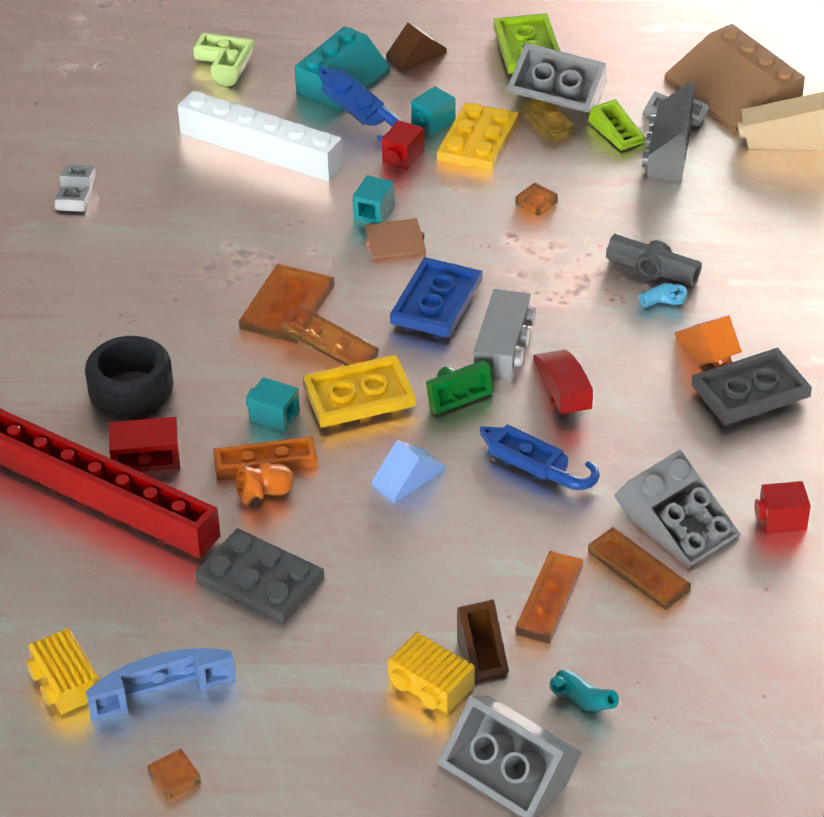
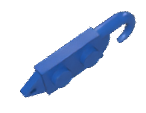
(355, 98)
(535, 456)

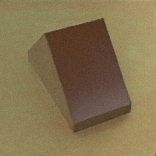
(413, 48)
(481, 638)

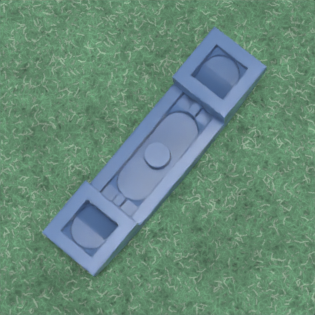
(156, 673)

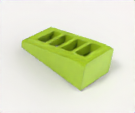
(612, 110)

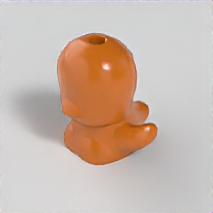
(266, 479)

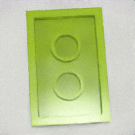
(517, 30)

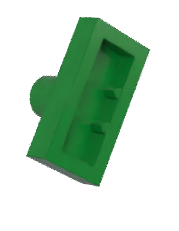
(459, 386)

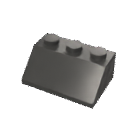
(669, 136)

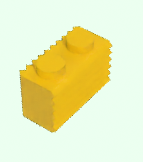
(62, 670)
(431, 673)

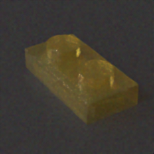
(547, 120)

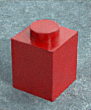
(402, 145)
(783, 507)

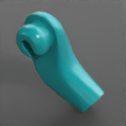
(582, 692)

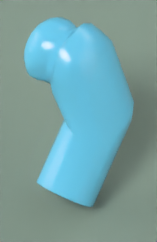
(664, 293)

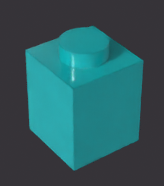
(433, 110)
(373, 200)
(273, 404)

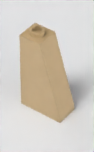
(785, 124)

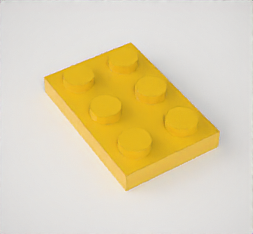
(478, 136)
(358, 391)

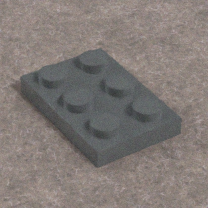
(751, 386)
(260, 575)

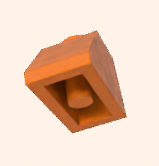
(711, 341)

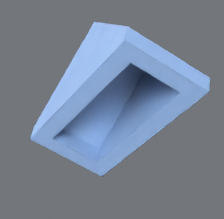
(405, 471)

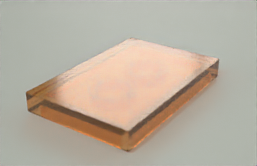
(280, 295)

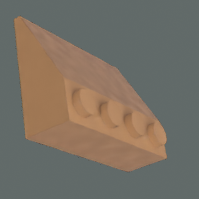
(735, 74)

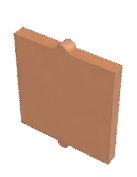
(395, 239)

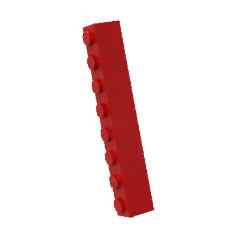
(108, 486)

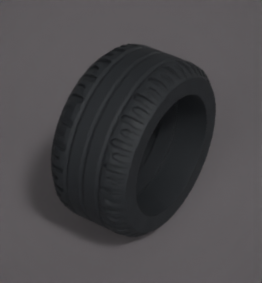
(134, 396)

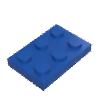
(436, 297)

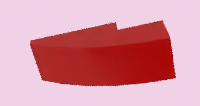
(564, 381)

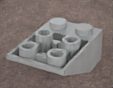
(677, 510)

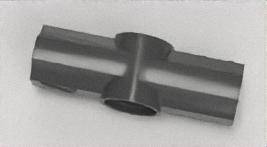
(653, 260)

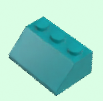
(345, 51)

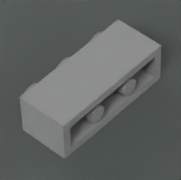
(505, 332)

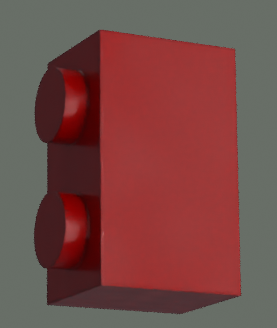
(145, 444)

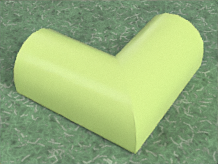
(226, 53)

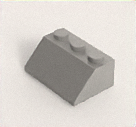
(558, 78)
(508, 756)

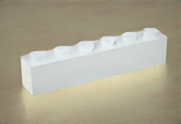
(261, 135)

